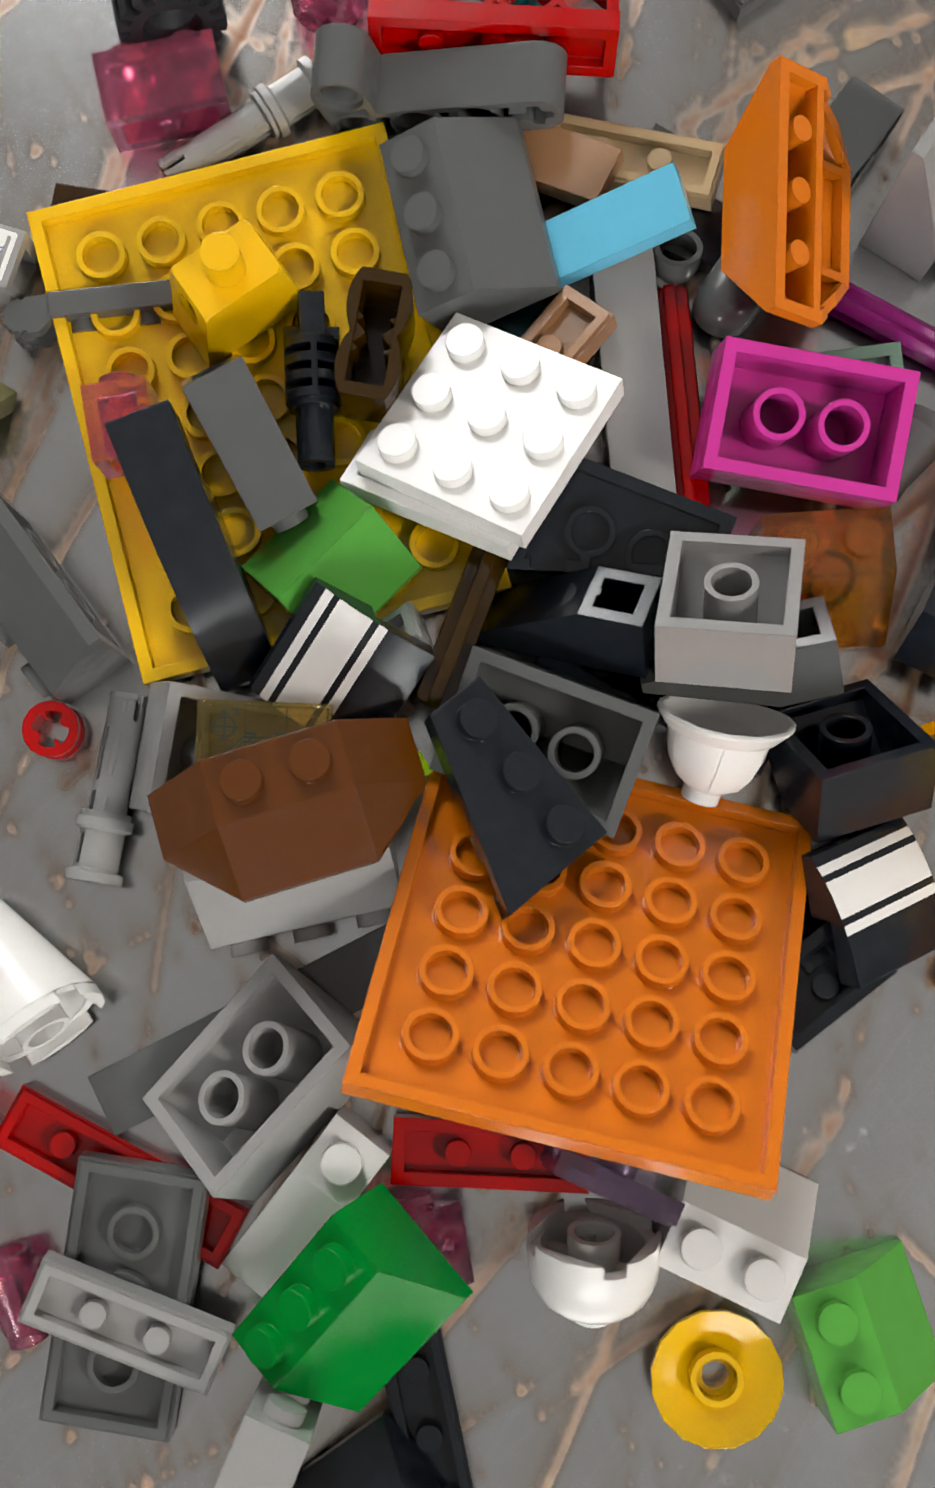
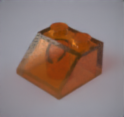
(849, 563)

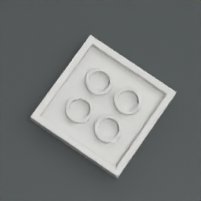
(490, 428)

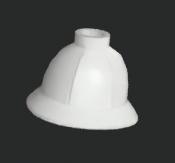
(719, 743)

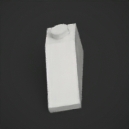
(320, 1184)

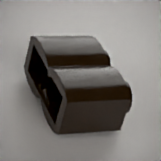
(378, 341)

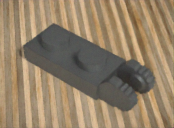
(33, 316)

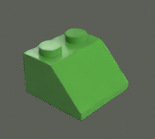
(863, 1335)

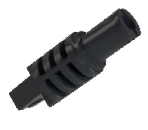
(311, 382)

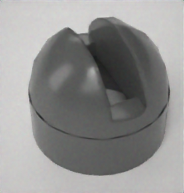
(678, 258)

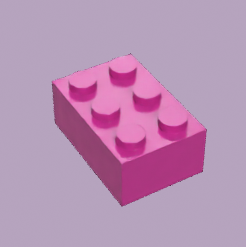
(804, 424)

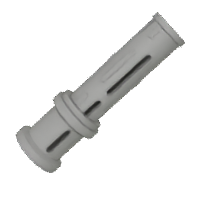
(267, 114)
(106, 819)

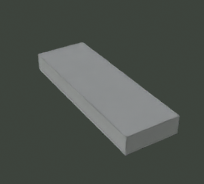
(126, 1322)

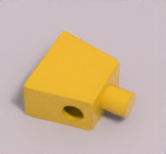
(230, 291)

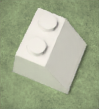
(742, 1243)

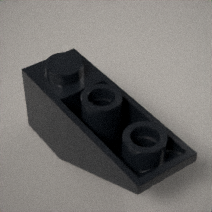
(580, 618)

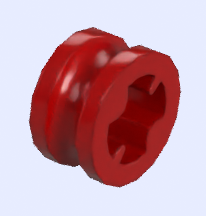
(38, 741)

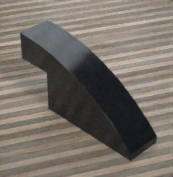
(191, 542)

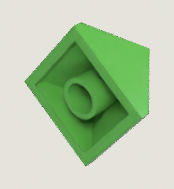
(340, 544)

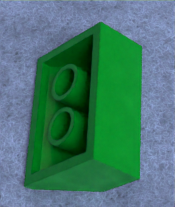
(352, 1305)

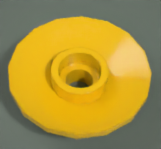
(735, 1405)

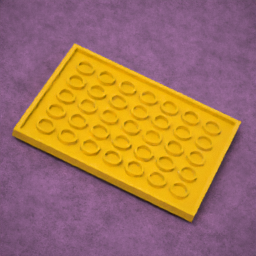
(324, 217)

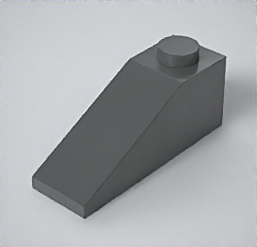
(815, 667)

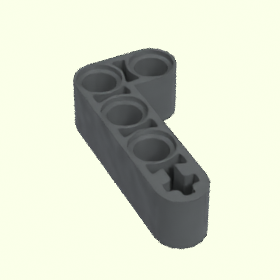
(362, 87)

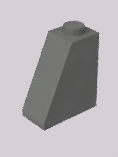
(250, 444)

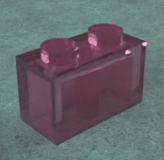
(161, 89)

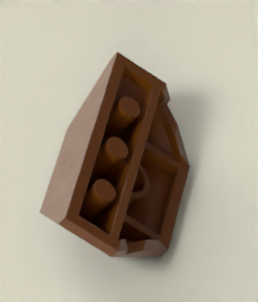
(290, 806)

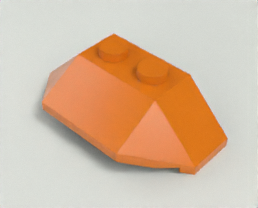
(788, 198)

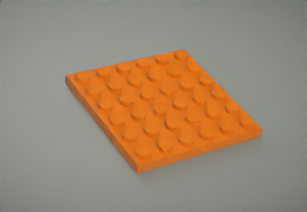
(617, 1008)

